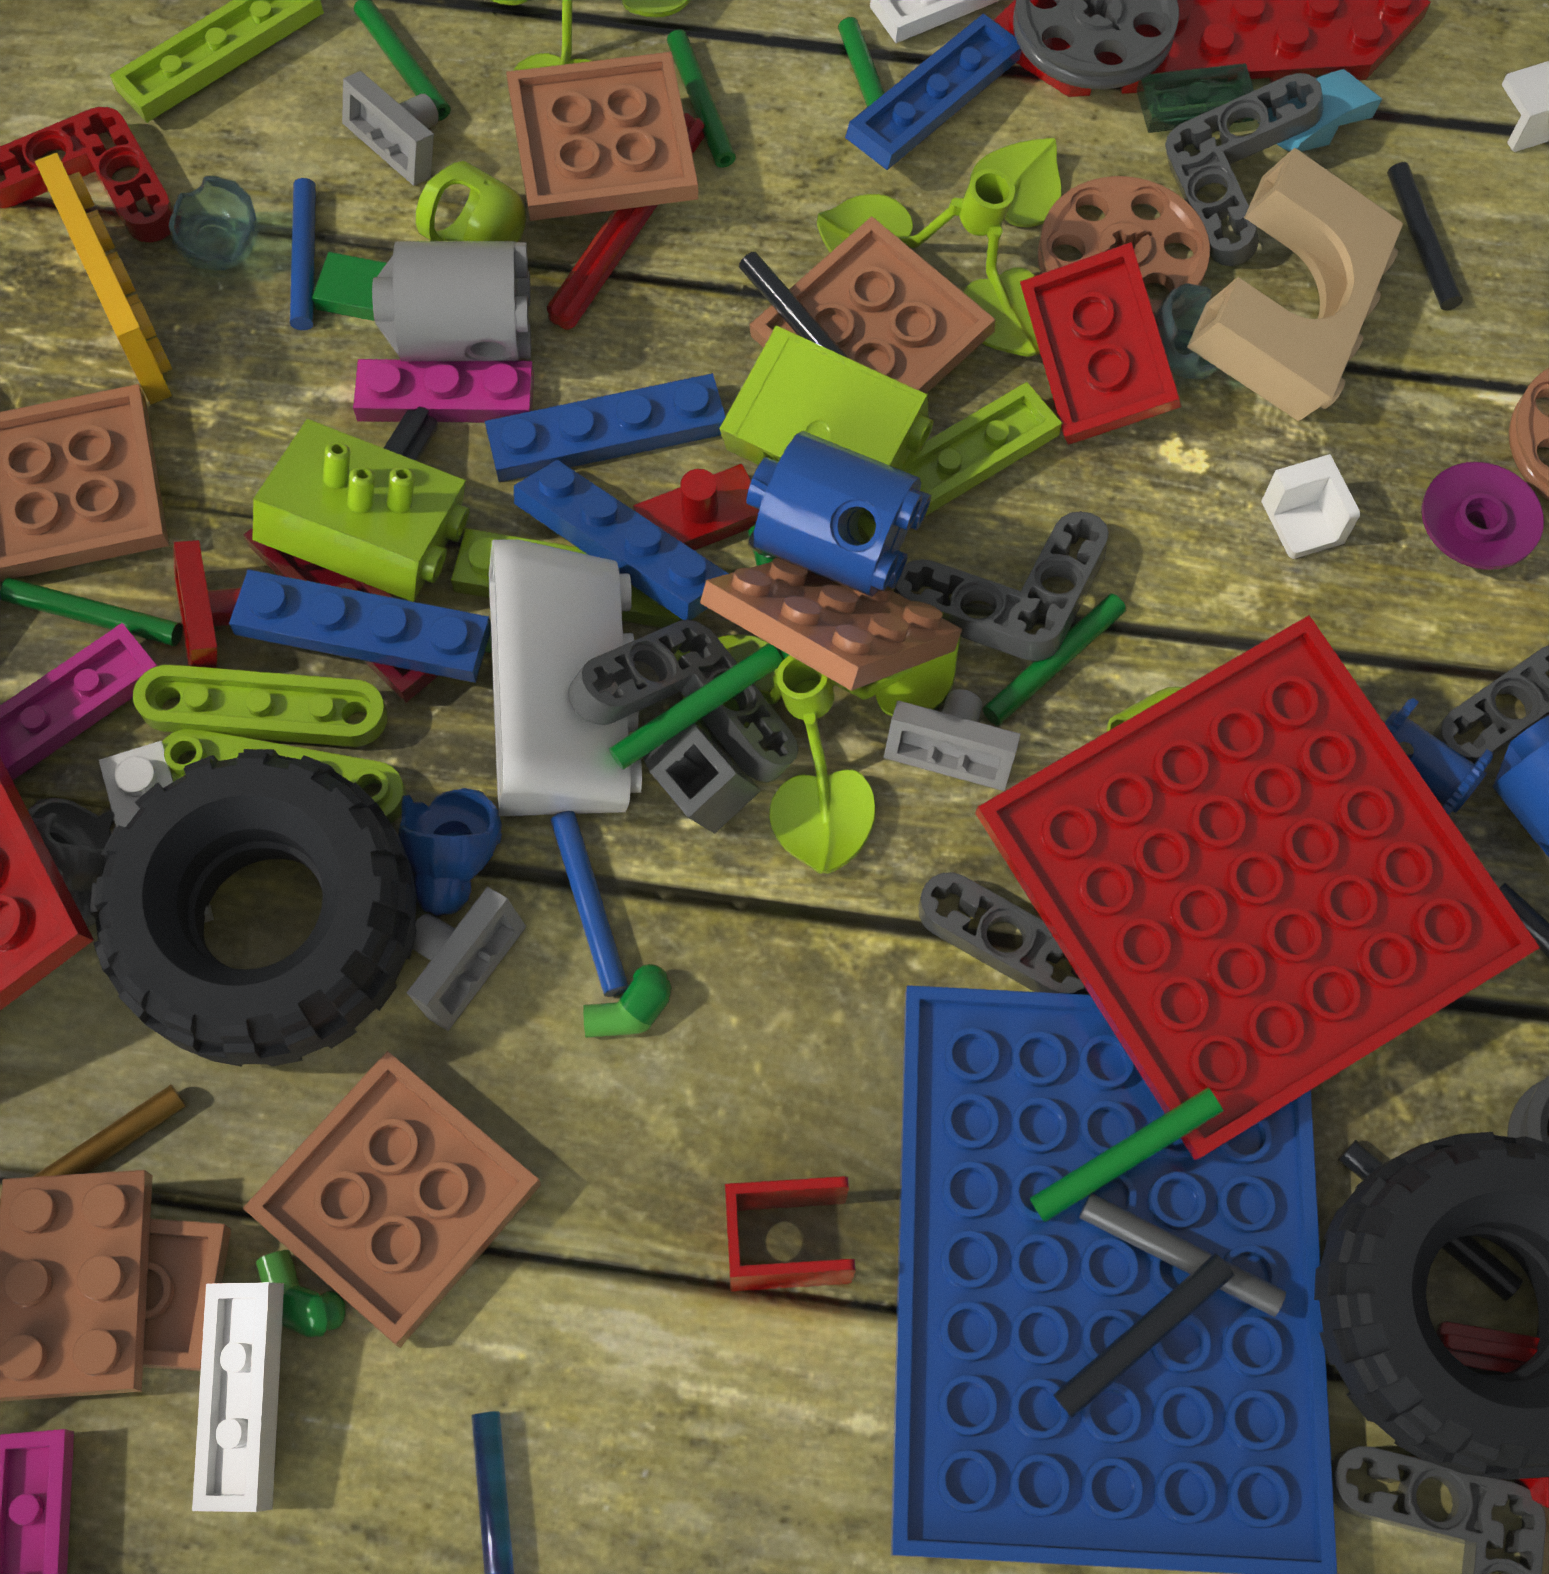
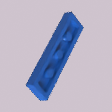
(933, 91)
(606, 427)
(611, 530)
(361, 625)

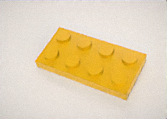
(108, 277)

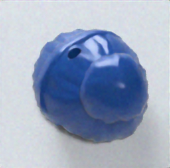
(448, 845)

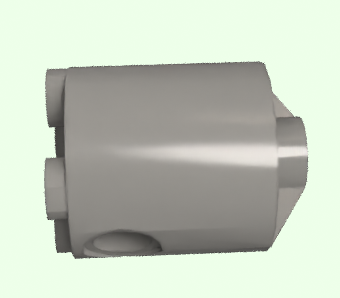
(455, 301)

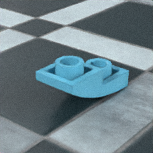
(1344, 102)

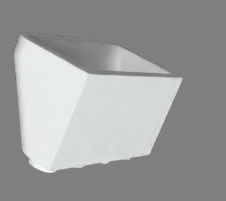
(546, 622)

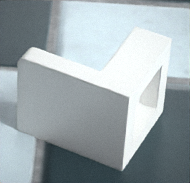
(1530, 95)
(1310, 506)

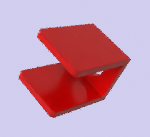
(784, 1195)

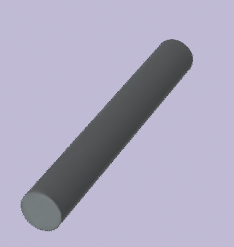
(1178, 1252)

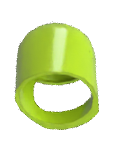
(490, 213)

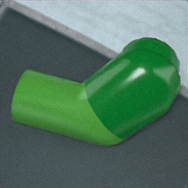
(635, 1009)
(303, 1308)

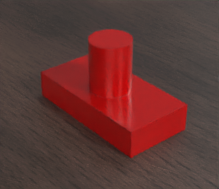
(703, 507)
(198, 606)

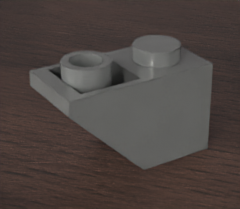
(701, 777)

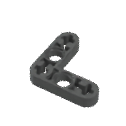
(1214, 161)
(1013, 608)
(693, 670)
(1525, 682)
(1024, 965)
(1470, 1515)

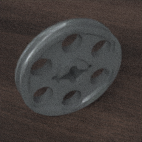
(1093, 29)

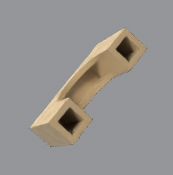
(1347, 249)

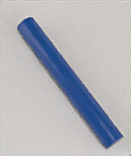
(303, 254)
(589, 904)

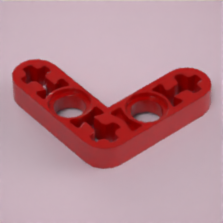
(87, 155)

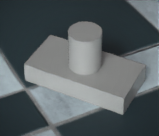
(391, 128)
(952, 741)
(462, 955)

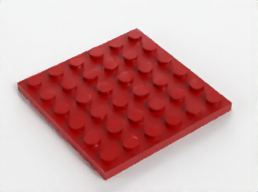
(1254, 882)

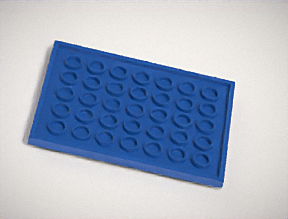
(1213, 1437)

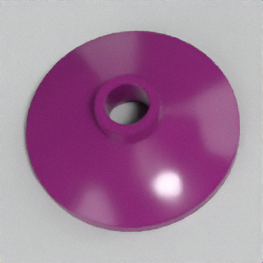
(1492, 498)

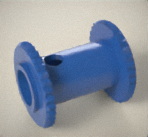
(1442, 768)

